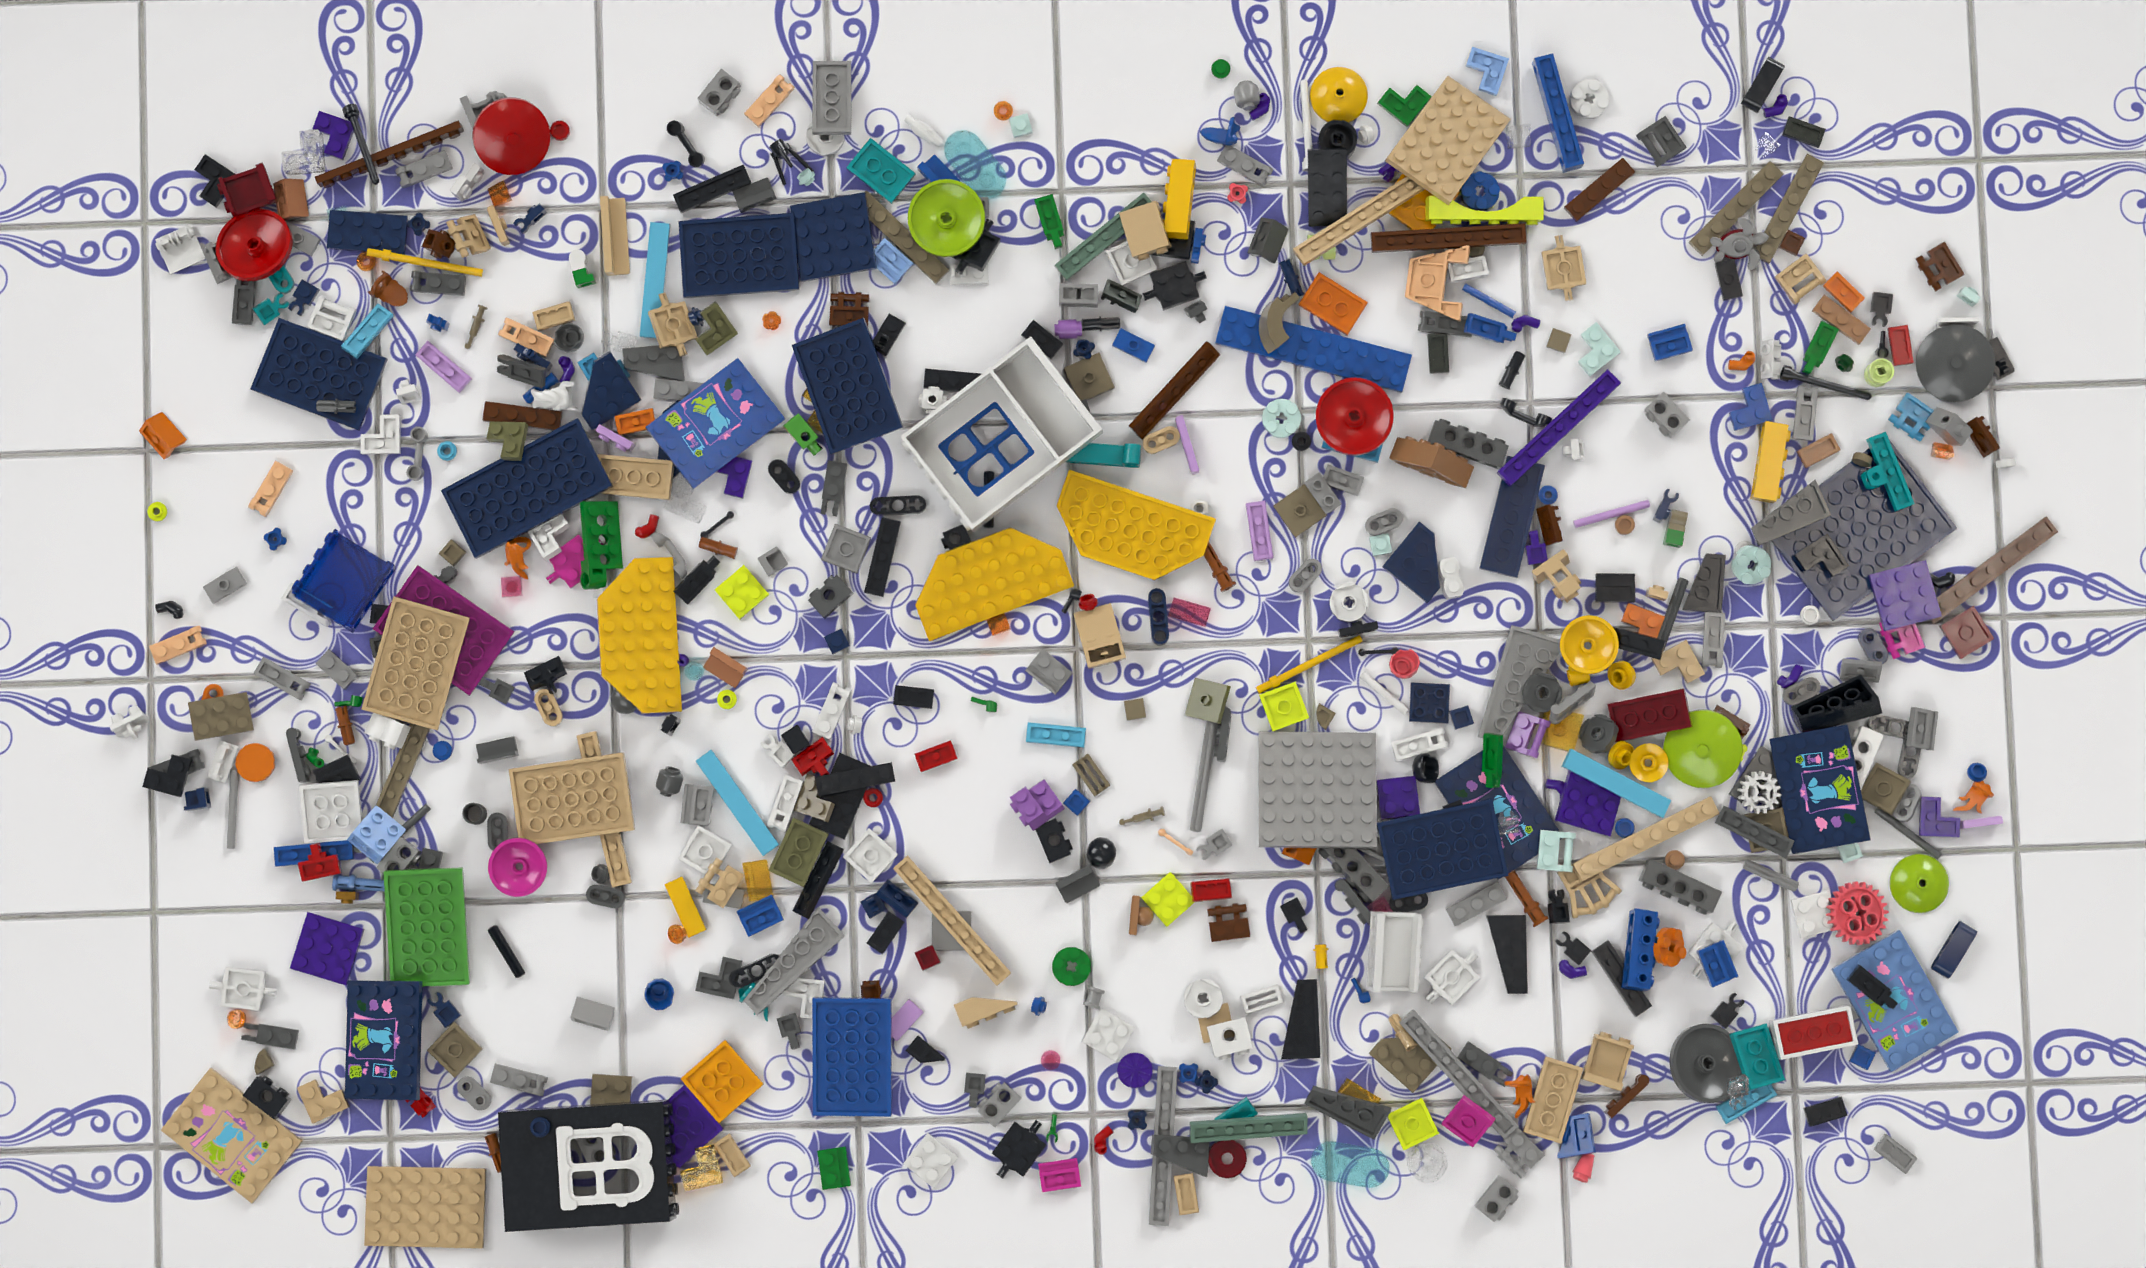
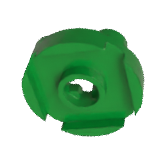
(1068, 977)

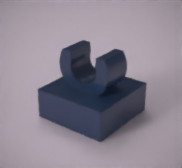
(873, 905)

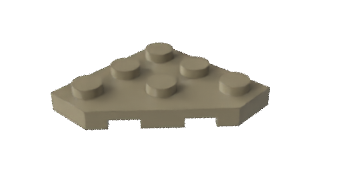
(1406, 1066)

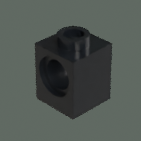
(959, 530)

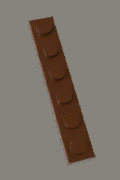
(1174, 390)

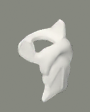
(556, 398)

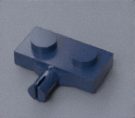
(529, 354)

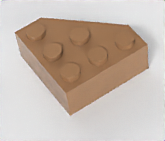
(1432, 460)

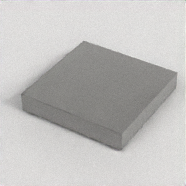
(846, 548)
(942, 938)

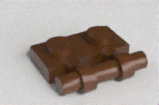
(1945, 264)
(843, 314)
(1228, 929)

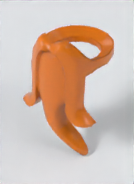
(514, 555)
(1977, 795)
(1523, 1092)

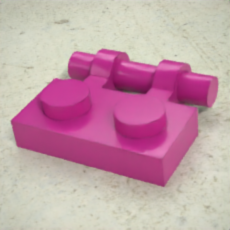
(1909, 640)

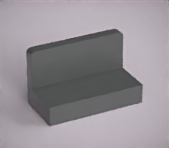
(754, 195)
(1268, 239)
(496, 750)
(1077, 884)

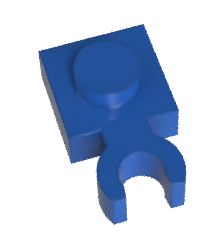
(1199, 240)
(437, 323)

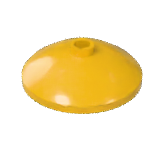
(1332, 106)
(1601, 637)

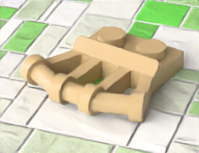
(1573, 884)

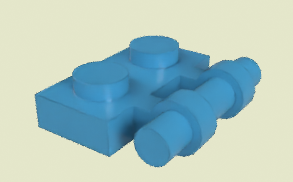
(1915, 411)

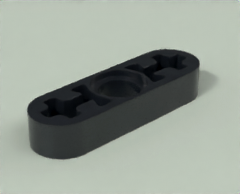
(902, 498)
(740, 971)

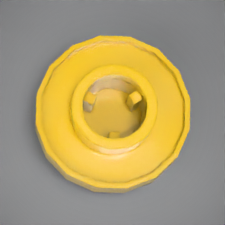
(1621, 675)
(1620, 755)

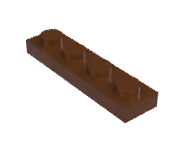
(1599, 189)
(534, 417)

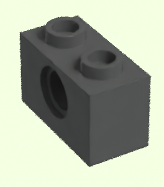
(826, 607)

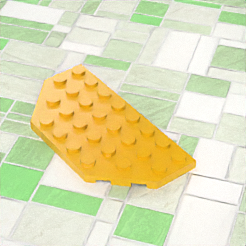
(1131, 528)
(989, 580)
(641, 636)

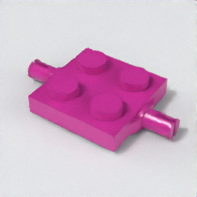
(568, 562)

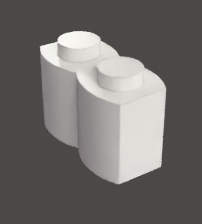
(1449, 572)
(387, 730)

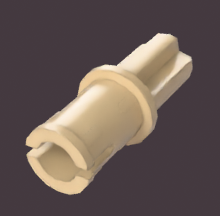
(1401, 1033)

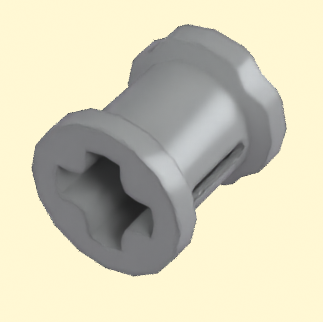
(1093, 997)

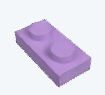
(621, 442)

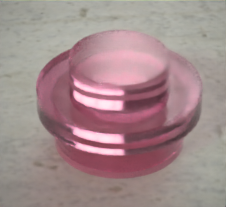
(1050, 1060)

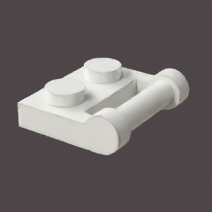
(329, 324)

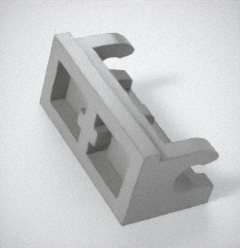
(592, 1013)

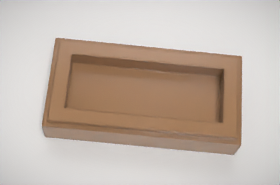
(1818, 450)

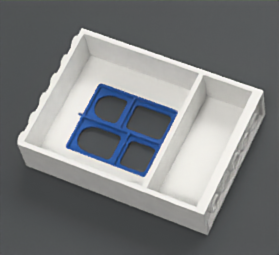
(1038, 410)

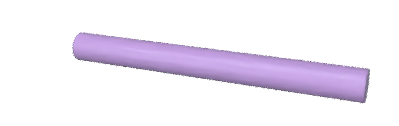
(1611, 513)

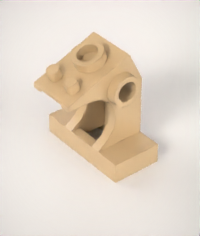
(1566, 588)

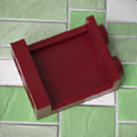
(247, 191)

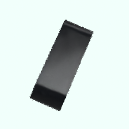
(1762, 84)

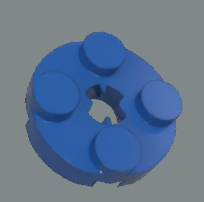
(1490, 187)

